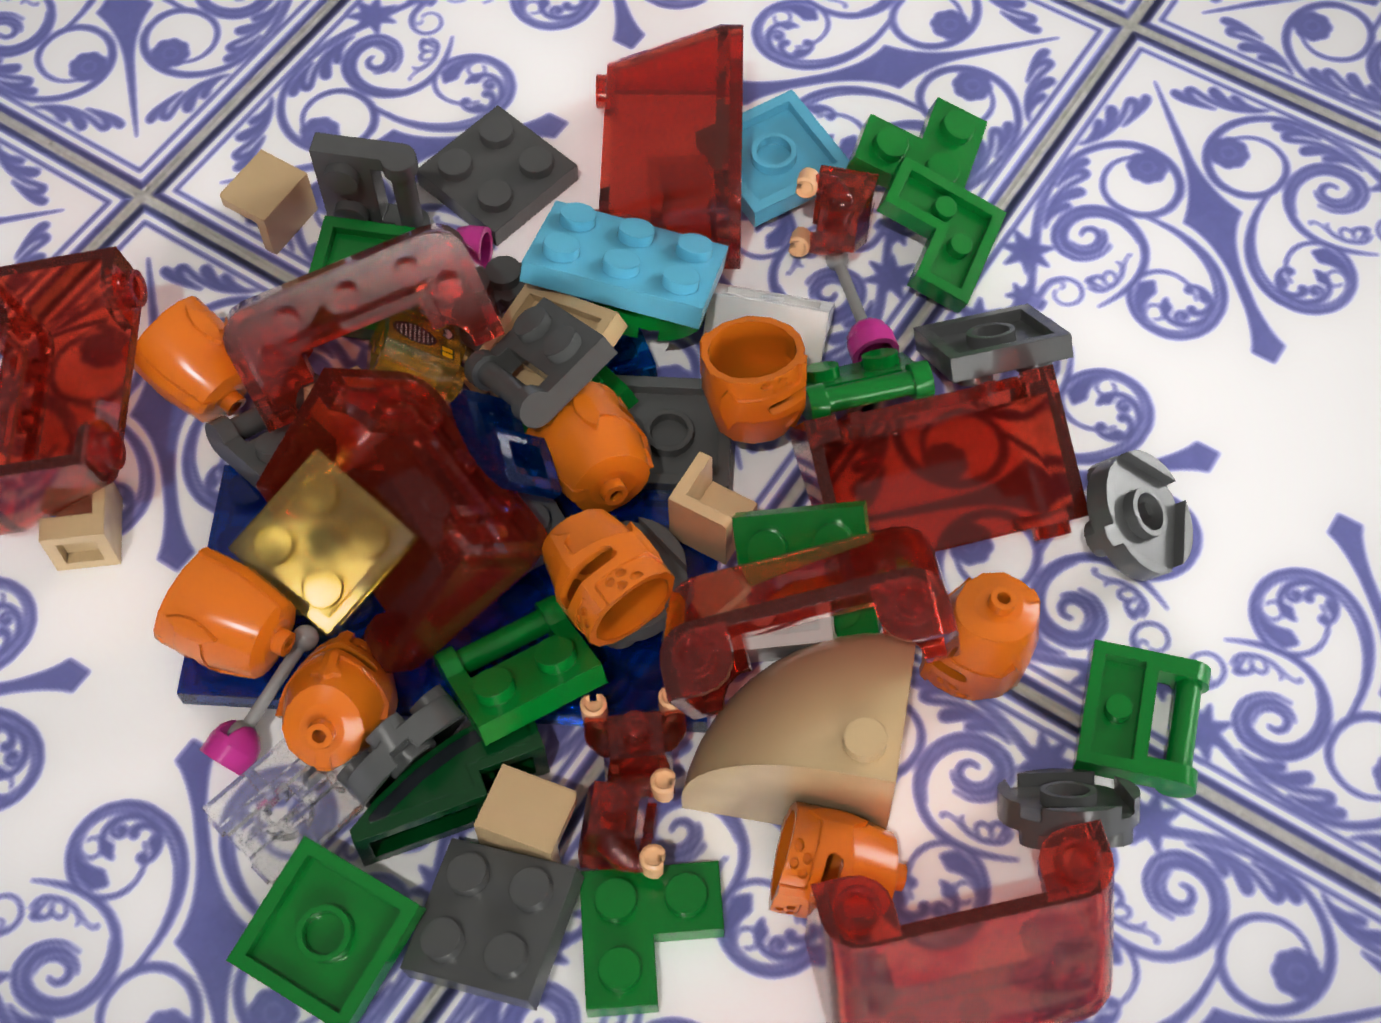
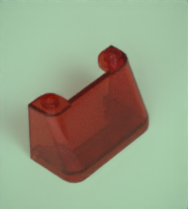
(677, 136)
(277, 329)
(64, 379)
(409, 455)
(952, 462)
(717, 610)
(988, 964)

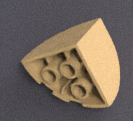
(811, 732)

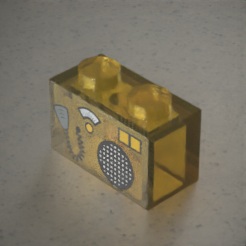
(411, 346)

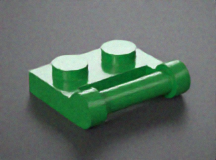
(877, 378)
(527, 683)
(1120, 715)

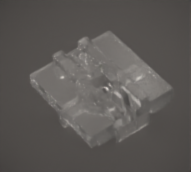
(246, 804)

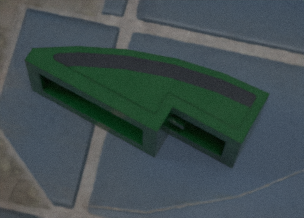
(443, 791)

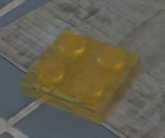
(323, 542)

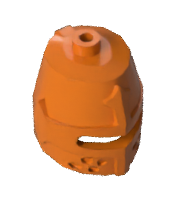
(188, 363)
(754, 377)
(597, 449)
(605, 575)
(226, 617)
(997, 638)
(335, 702)
(827, 845)

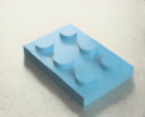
(625, 263)

